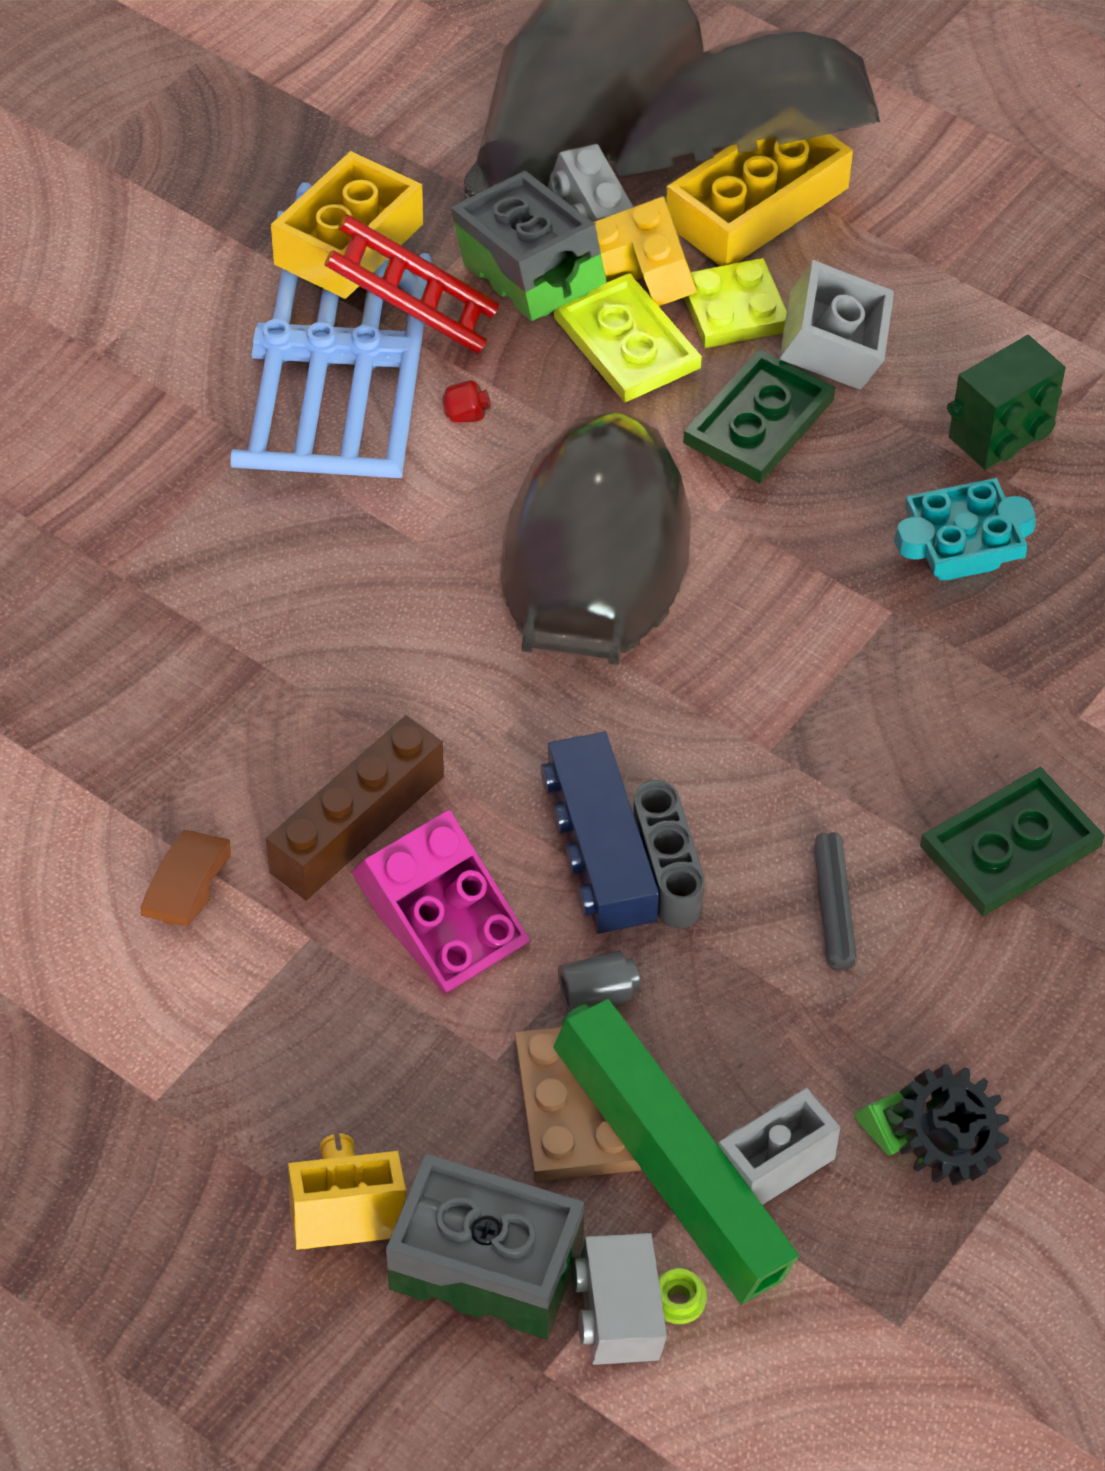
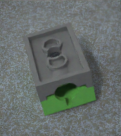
(529, 245)

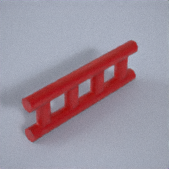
(387, 286)

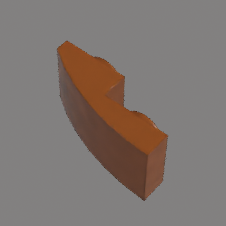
(183, 878)

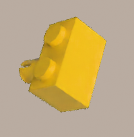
(345, 1195)

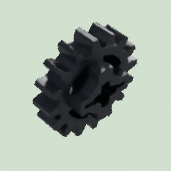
(942, 1143)

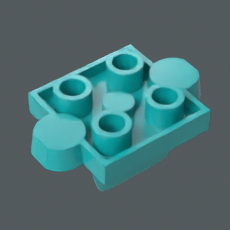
(965, 528)

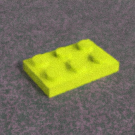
(628, 338)

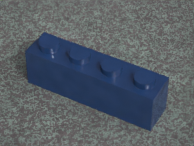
(601, 833)

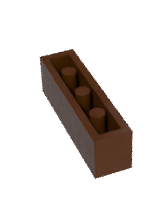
(355, 807)

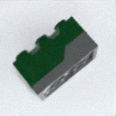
(485, 1245)

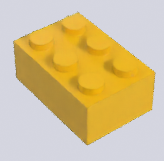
(352, 187)

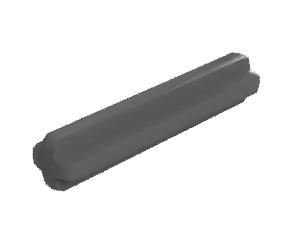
(835, 901)

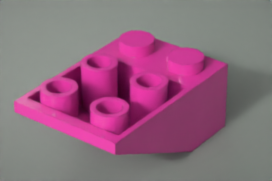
(441, 902)

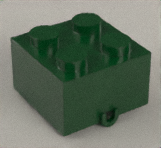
(1006, 402)

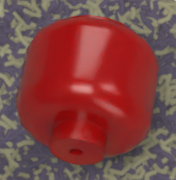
(465, 402)

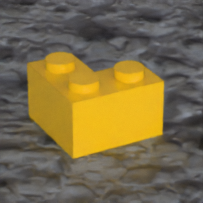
(646, 246)

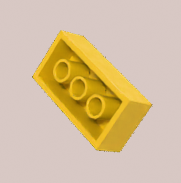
(755, 195)

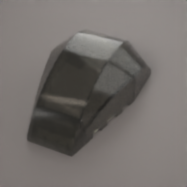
(749, 91)

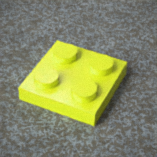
(735, 303)

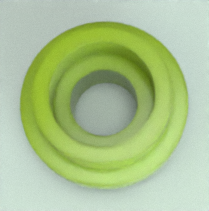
(685, 1283)

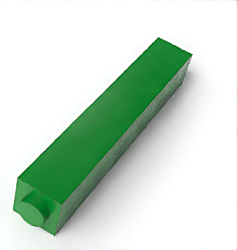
(675, 1150)

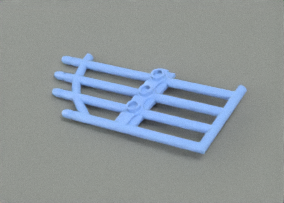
(322, 346)

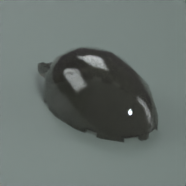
(596, 539)

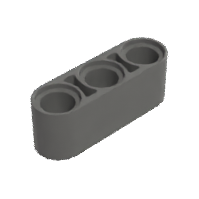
(670, 833)

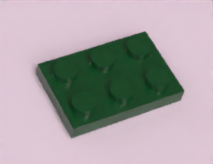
(759, 415)
(1011, 841)

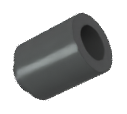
(598, 979)

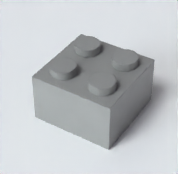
(837, 325)

